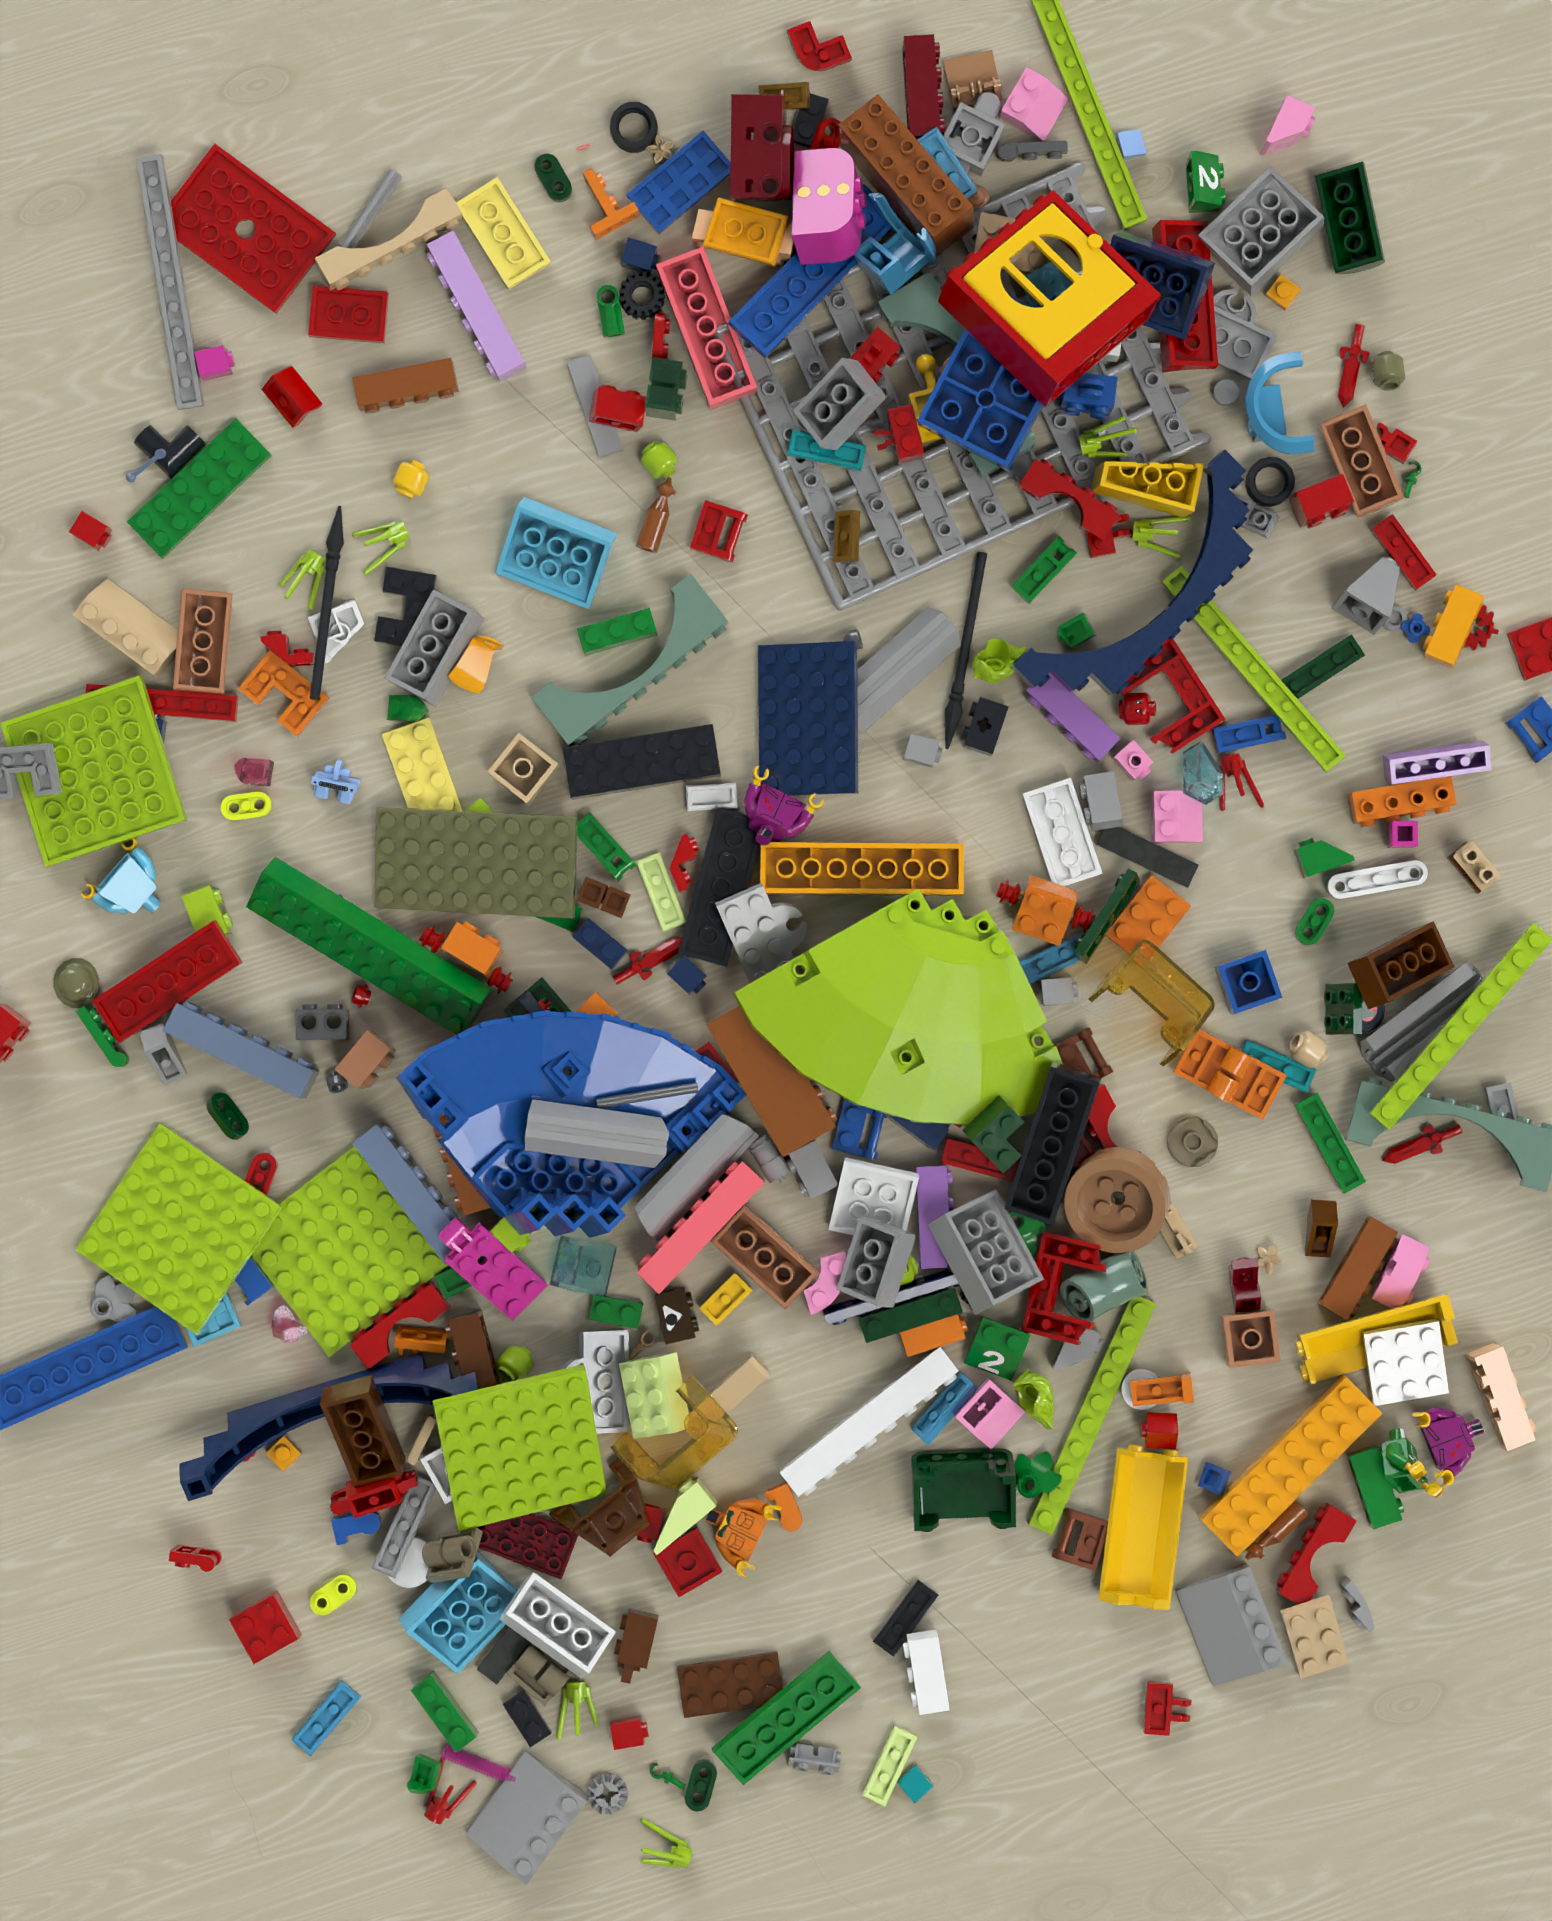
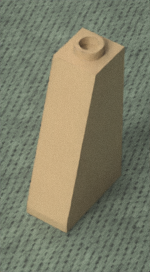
(740, 1383)

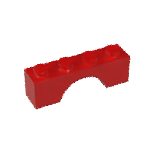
(1096, 517)
(1099, 1117)
(374, 1344)
(1330, 1526)

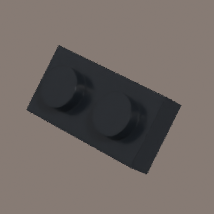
(808, 120)
(527, 1718)

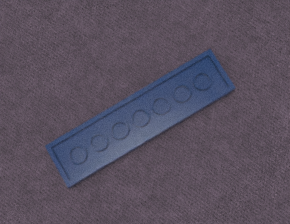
(797, 291)
(88, 1364)

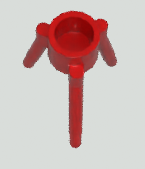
(1234, 767)
(438, 1809)

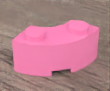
(1401, 1272)
(823, 1289)

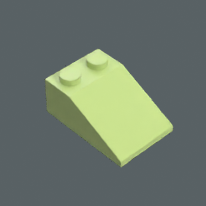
(689, 1507)

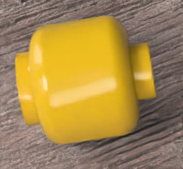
(411, 479)

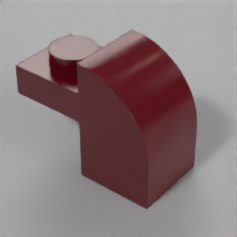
(1244, 1284)

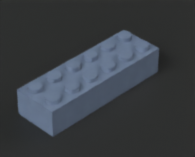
(240, 1050)
(407, 1184)

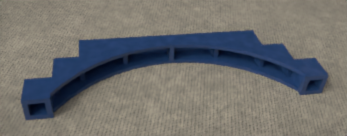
(1219, 556)
(260, 1423)

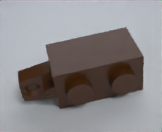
(636, 1643)

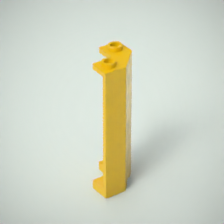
(1341, 1346)
(1143, 1527)

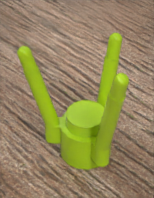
(1090, 441)
(1145, 529)
(394, 532)
(309, 564)
(575, 1692)
(677, 1857)

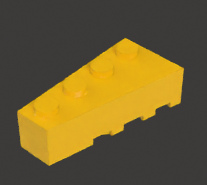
(1151, 485)

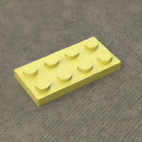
(503, 233)
(421, 767)

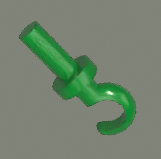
(1411, 480)
(668, 1777)

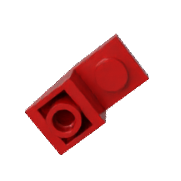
(280, 646)
(684, 853)

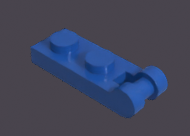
(1247, 734)

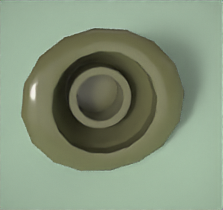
(76, 983)

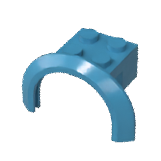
(899, 256)
(1266, 408)

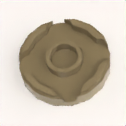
(1192, 1142)

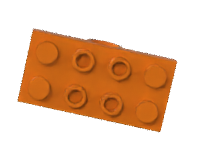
(1230, 1073)

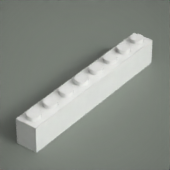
(868, 1421)

